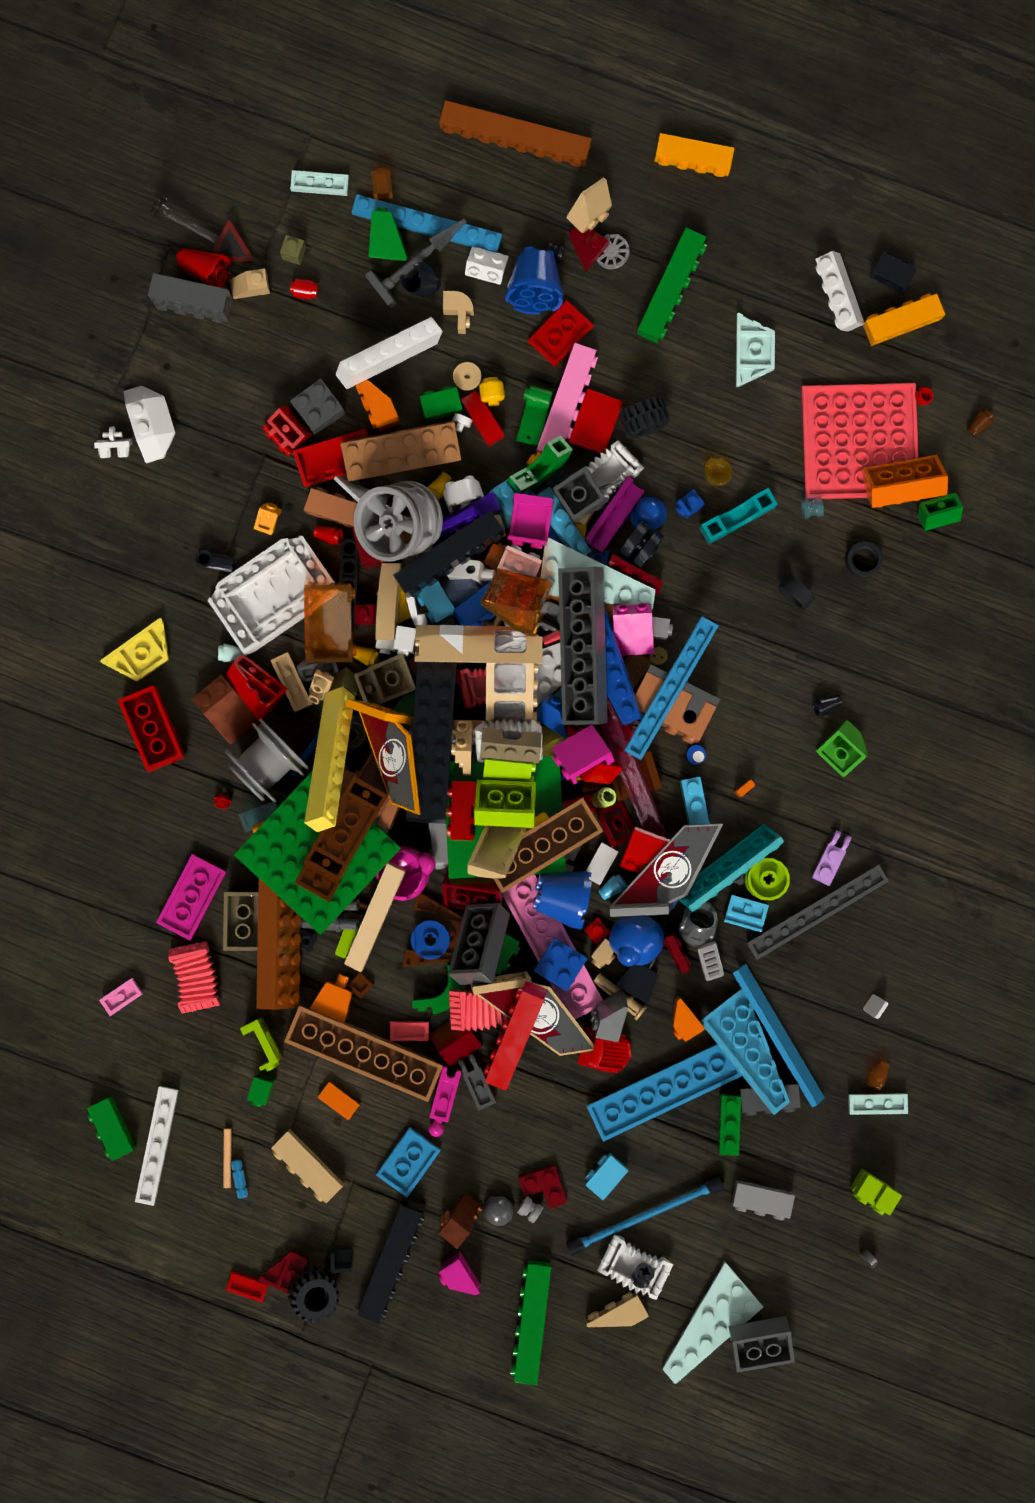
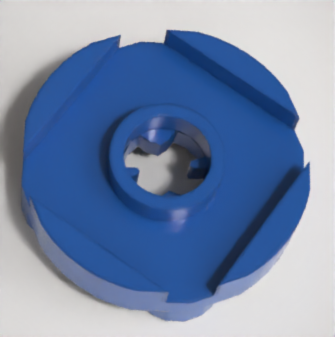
(423, 948)

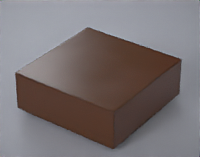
(360, 984)

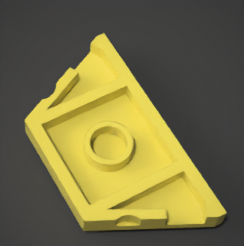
(140, 653)

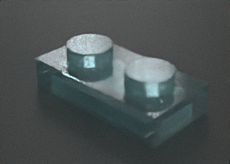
(257, 815)

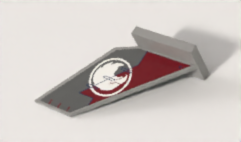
(668, 874)

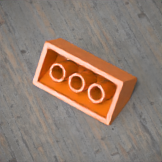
(905, 481)

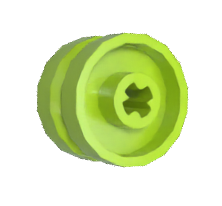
(777, 884)

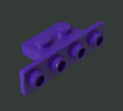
(468, 514)

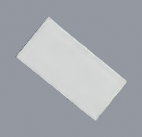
(601, 863)

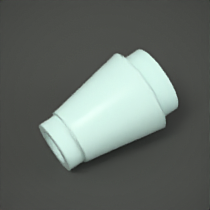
(228, 653)

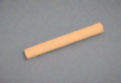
(227, 1158)

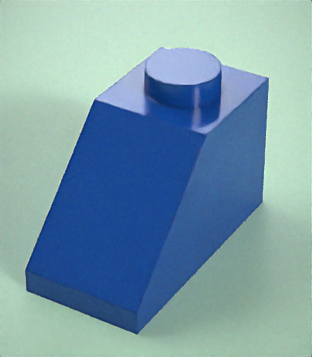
(551, 714)

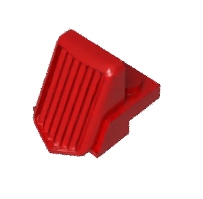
(606, 1055)

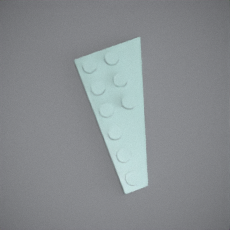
(617, 586)

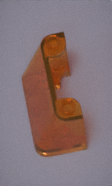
(328, 622)

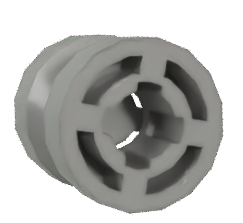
(529, 1209)

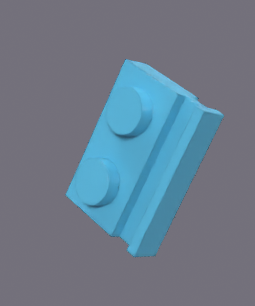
(746, 913)

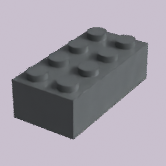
(190, 298)
(479, 944)

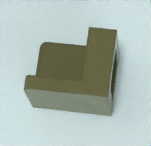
(346, 679)

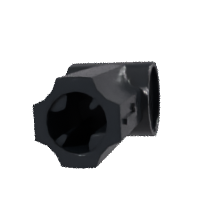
(217, 561)

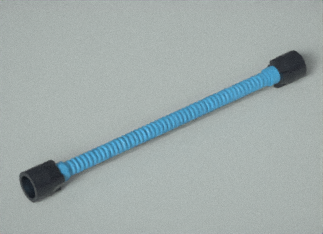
(711, 1186)

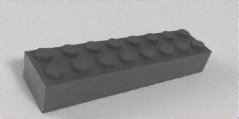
(582, 645)

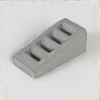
(710, 962)

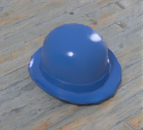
(650, 511)

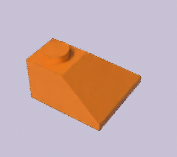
(684, 1021)

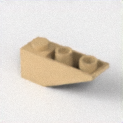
(623, 1313)

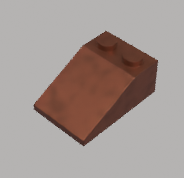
(225, 709)

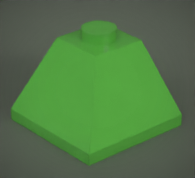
(844, 749)

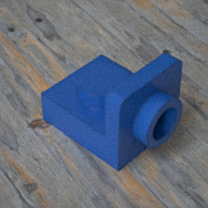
(689, 504)

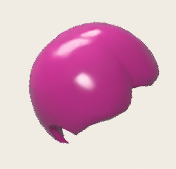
(417, 874)

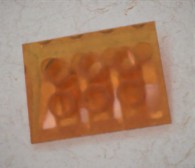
(518, 599)

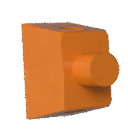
(334, 999)

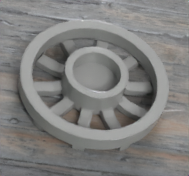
(612, 252)

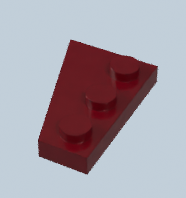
(635, 573)

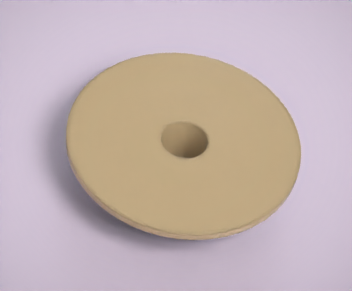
(467, 376)

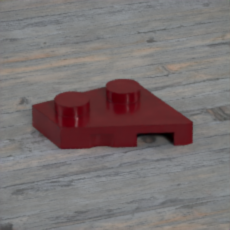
(588, 246)

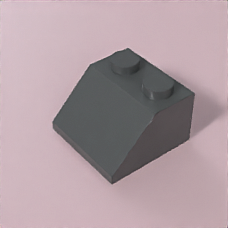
(610, 1017)

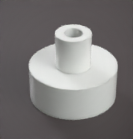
(462, 421)

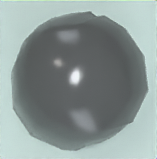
(498, 1210)

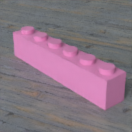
(569, 395)

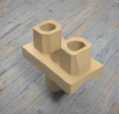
(320, 685)

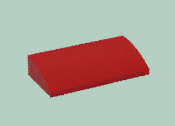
(323, 459)

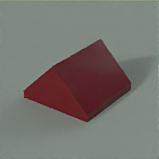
(615, 823)
(454, 1043)

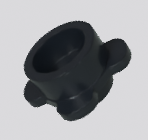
(311, 940)

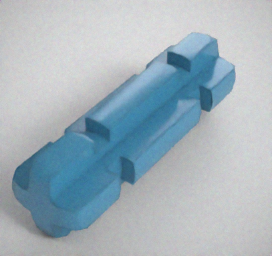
(239, 1178)

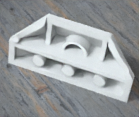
(150, 422)

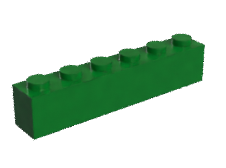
(671, 285)
(532, 1322)

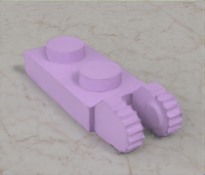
(830, 860)

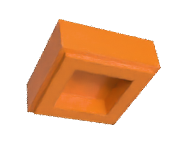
(745, 788)

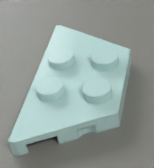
(753, 350)

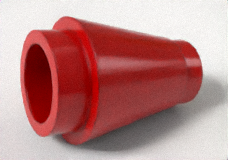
(329, 534)

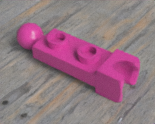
(443, 1101)

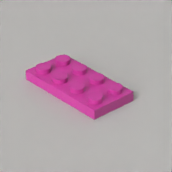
(191, 897)

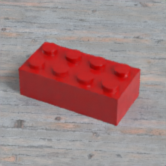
(151, 728)

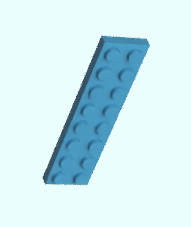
(662, 1091)

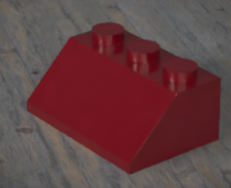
(469, 891)

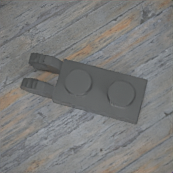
(476, 1084)

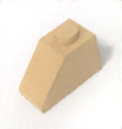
(250, 284)

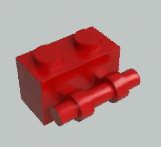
(289, 428)

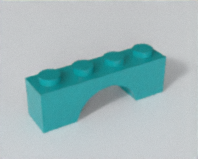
(739, 516)

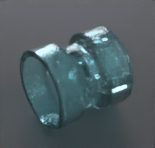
(812, 508)

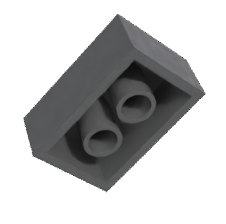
(761, 1344)

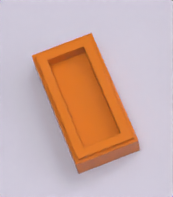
(338, 1100)

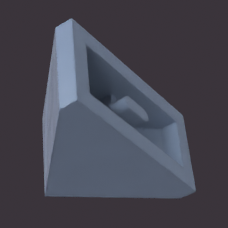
(459, 590)

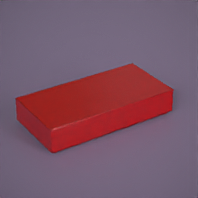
(247, 1286)

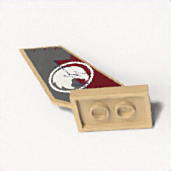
(554, 1023)

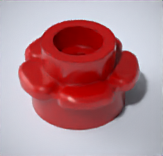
(928, 396)
(222, 801)

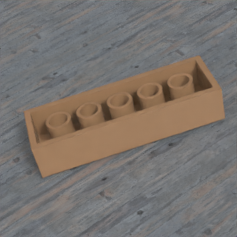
(400, 451)
(550, 842)

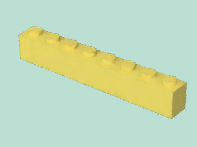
(329, 760)

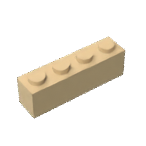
(307, 1166)

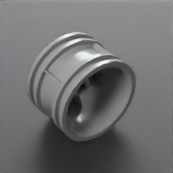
(380, 528)

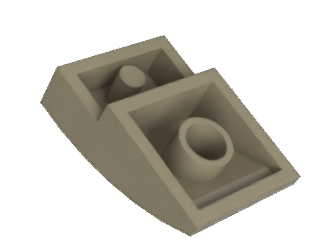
(386, 681)

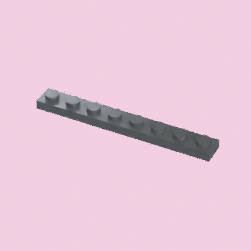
(817, 912)

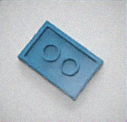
(408, 1162)

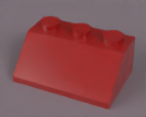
(642, 849)

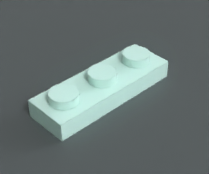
(319, 183)
(878, 1103)

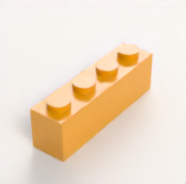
(694, 155)
(903, 319)

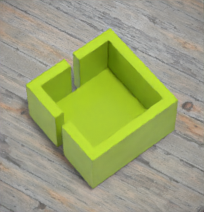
(876, 1192)

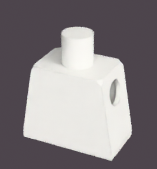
(473, 570)

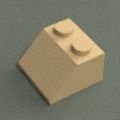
(591, 207)

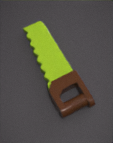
(348, 936)

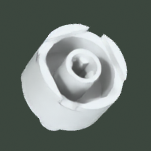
(462, 493)

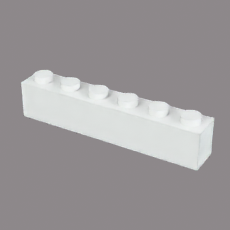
(388, 353)

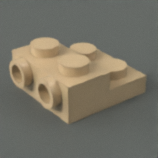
(463, 747)

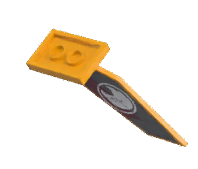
(392, 751)

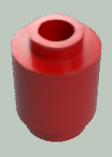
(304, 288)

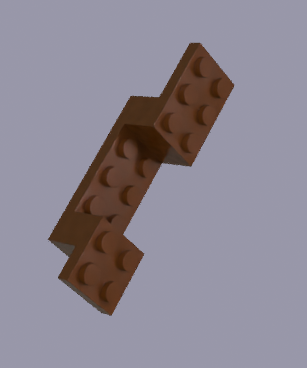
(337, 845)

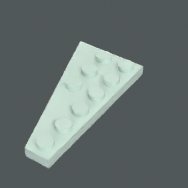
(724, 1305)

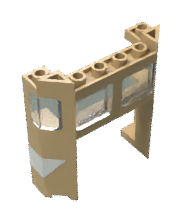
(509, 661)

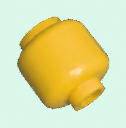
(492, 391)

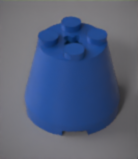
(535, 282)
(563, 896)

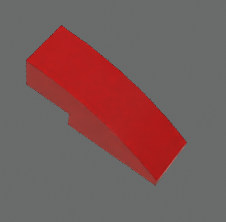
(482, 418)

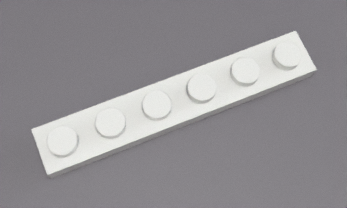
(156, 1145)

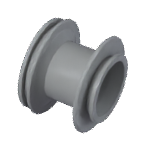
(265, 762)

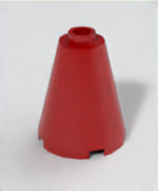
(204, 266)

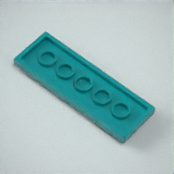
(731, 866)

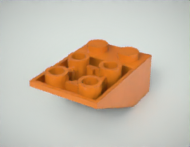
(381, 408)

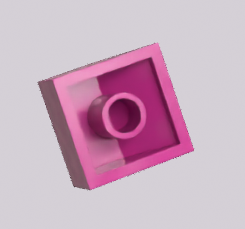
(458, 1275)

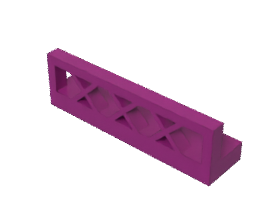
(614, 516)

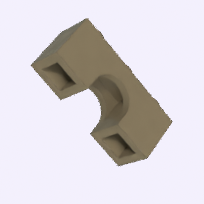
(524, 749)

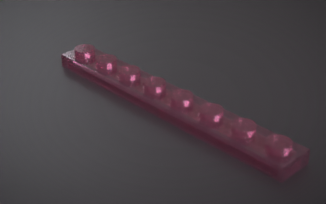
(632, 774)

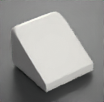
(875, 1006)

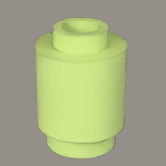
(604, 798)

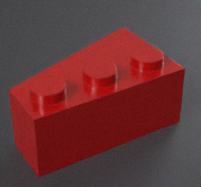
(255, 686)
(462, 811)

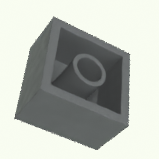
(317, 407)
(580, 495)

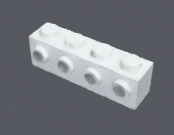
(839, 290)

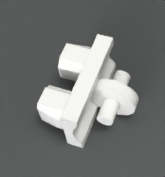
(104, 446)

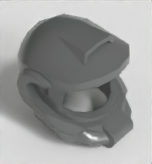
(696, 932)

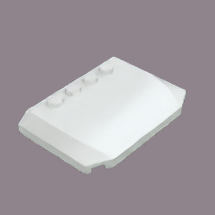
(267, 593)

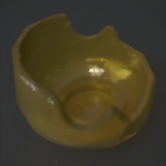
(717, 472)

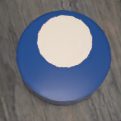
(696, 754)

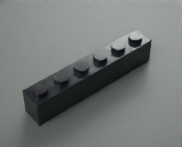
(449, 554)
(390, 1262)

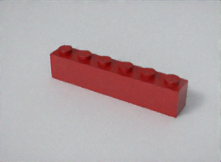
(515, 1036)

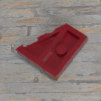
(284, 1270)

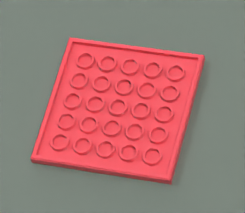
(854, 430)

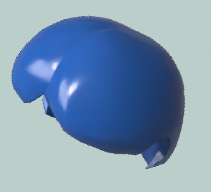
(636, 940)

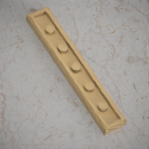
(375, 916)

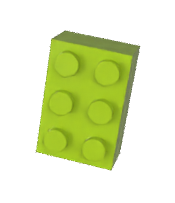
(505, 803)

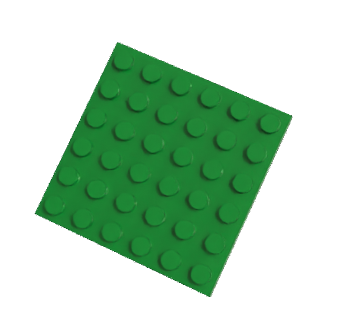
(279, 852)

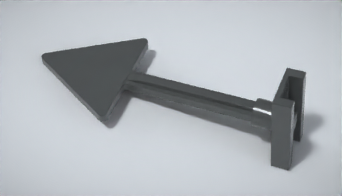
(438, 242)

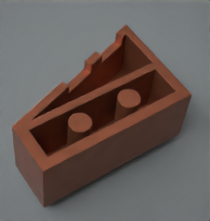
(458, 1222)

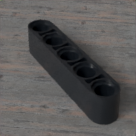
(352, 577)

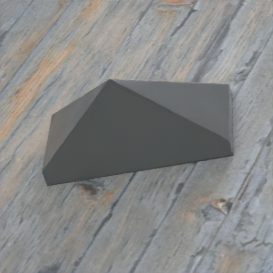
(307, 670)

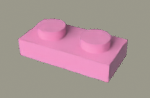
(121, 997)

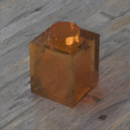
(382, 184)

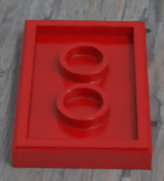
(560, 333)
(595, 422)

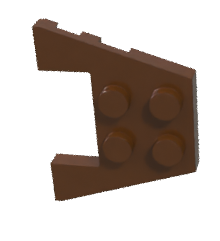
(443, 915)

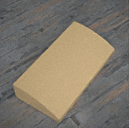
(495, 851)

